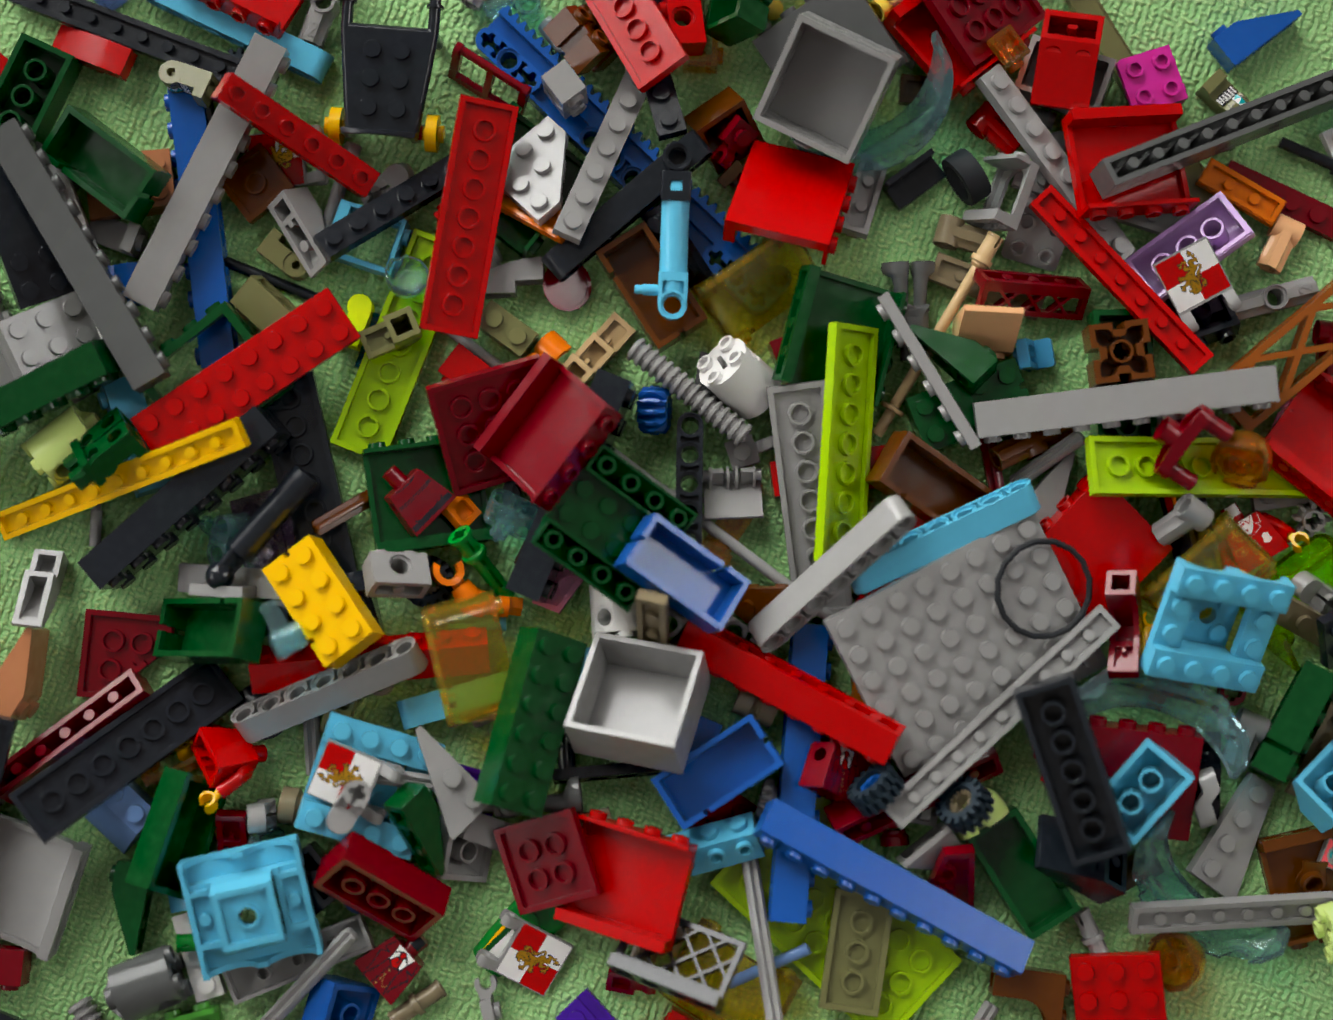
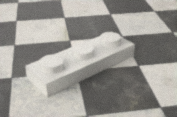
(202, 989)

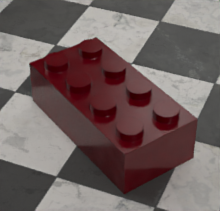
(382, 886)

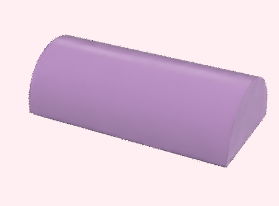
(1213, 219)

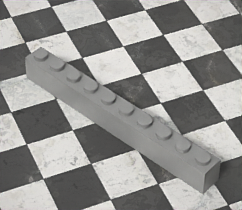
(202, 182)
(1125, 402)

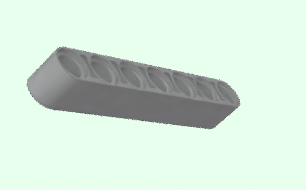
(831, 573)
(329, 689)

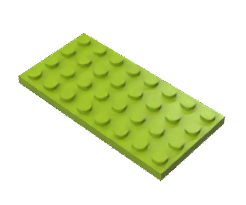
(913, 962)

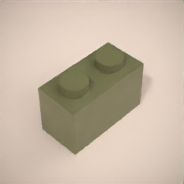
(261, 302)
(507, 330)

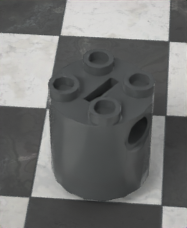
(147, 984)

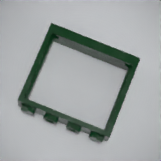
(194, 329)

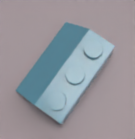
(1148, 787)
(1315, 789)

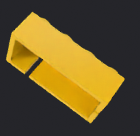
(323, 602)

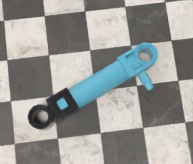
(673, 234)

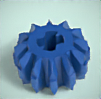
(654, 410)

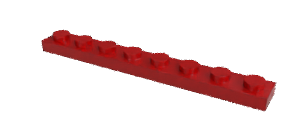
(1120, 280)

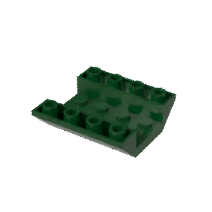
(599, 518)

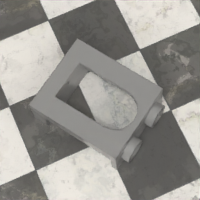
(991, 216)

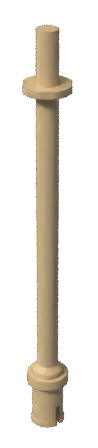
(980, 260)

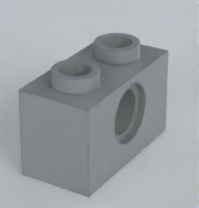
(565, 90)
(382, 581)

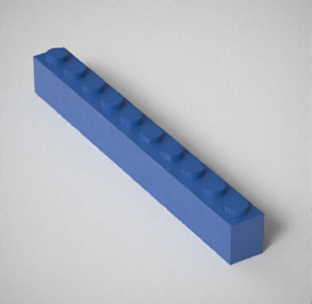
(206, 267)
(788, 879)
(893, 888)

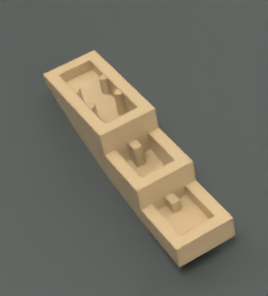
(600, 348)

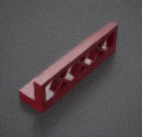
(1034, 284)

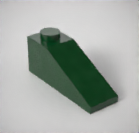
(958, 356)
(419, 825)
(131, 905)

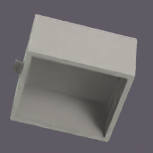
(827, 87)
(638, 702)

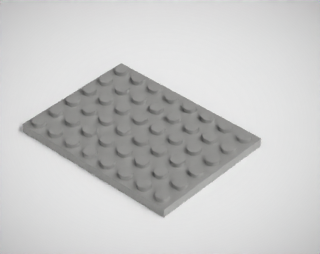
(936, 643)

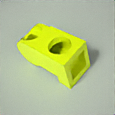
(360, 313)

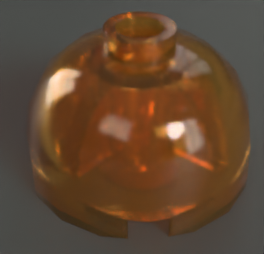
(1243, 459)
(1181, 959)

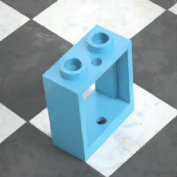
(402, 239)

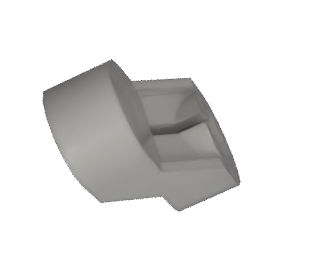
(392, 176)
(1313, 591)
(355, 794)
(1203, 803)
(261, 815)

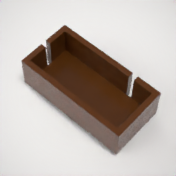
(635, 261)
(923, 477)

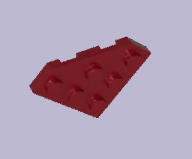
(114, 645)

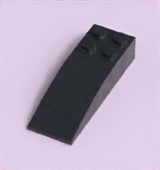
(25, 255)

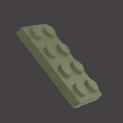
(855, 955)

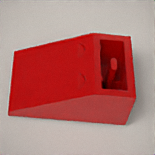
(1066, 59)

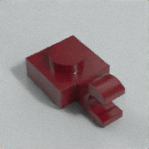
(737, 138)
(624, 985)

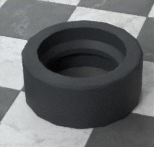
(966, 177)

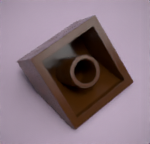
(714, 116)

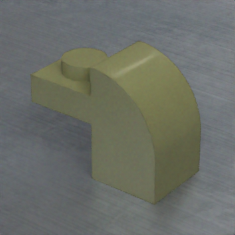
(392, 334)

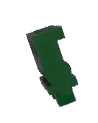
(103, 449)

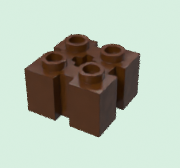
(581, 39)
(1127, 339)

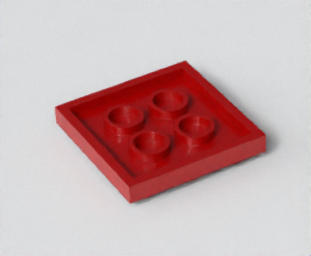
(1118, 986)

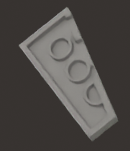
(1230, 843)

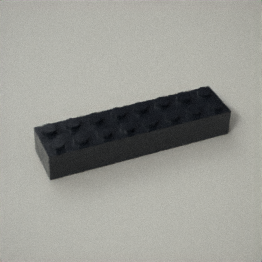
(181, 504)
(534, 569)

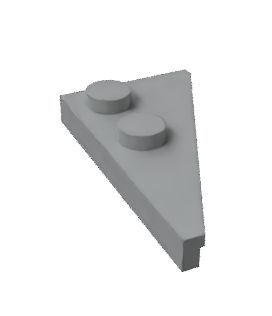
(451, 784)

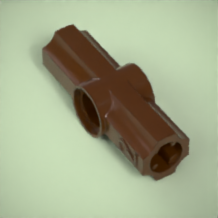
(1014, 451)

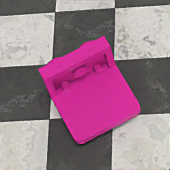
(1151, 78)

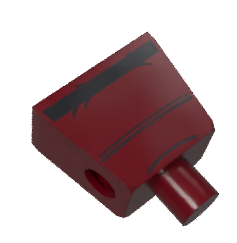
(415, 498)

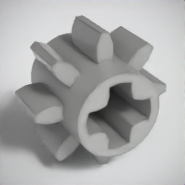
(1316, 524)

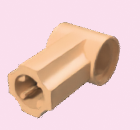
(1281, 239)

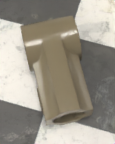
(955, 234)

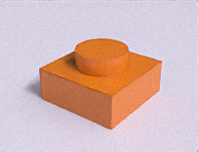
(461, 511)

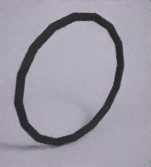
(1075, 621)

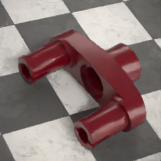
(1179, 436)

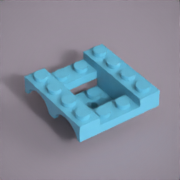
(1194, 648)
(378, 742)
(241, 878)

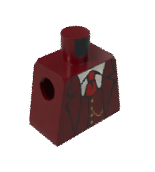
(830, 770)
(392, 965)

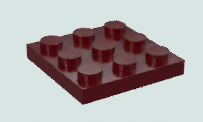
(547, 861)

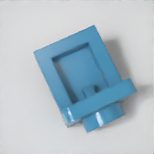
(1034, 354)

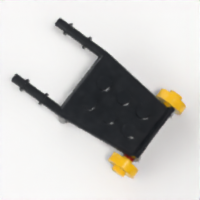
(387, 80)

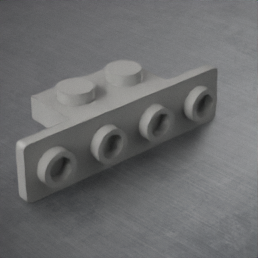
(246, 583)

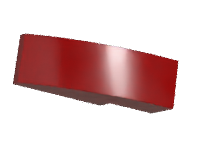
(96, 52)

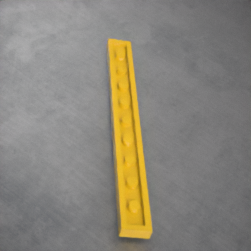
(128, 477)

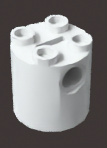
(737, 377)
(609, 617)

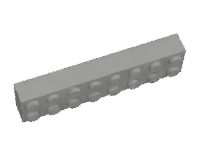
(250, 982)

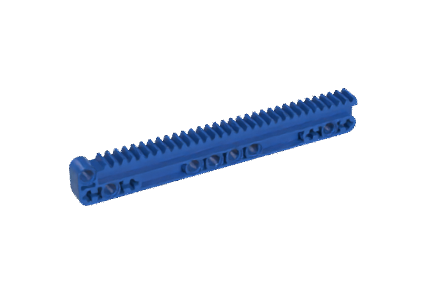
(534, 59)

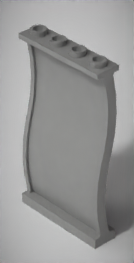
(37, 886)

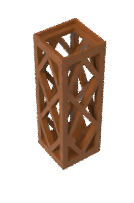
(1286, 385)

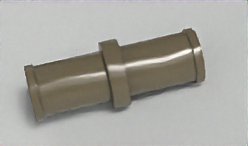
(418, 1002)

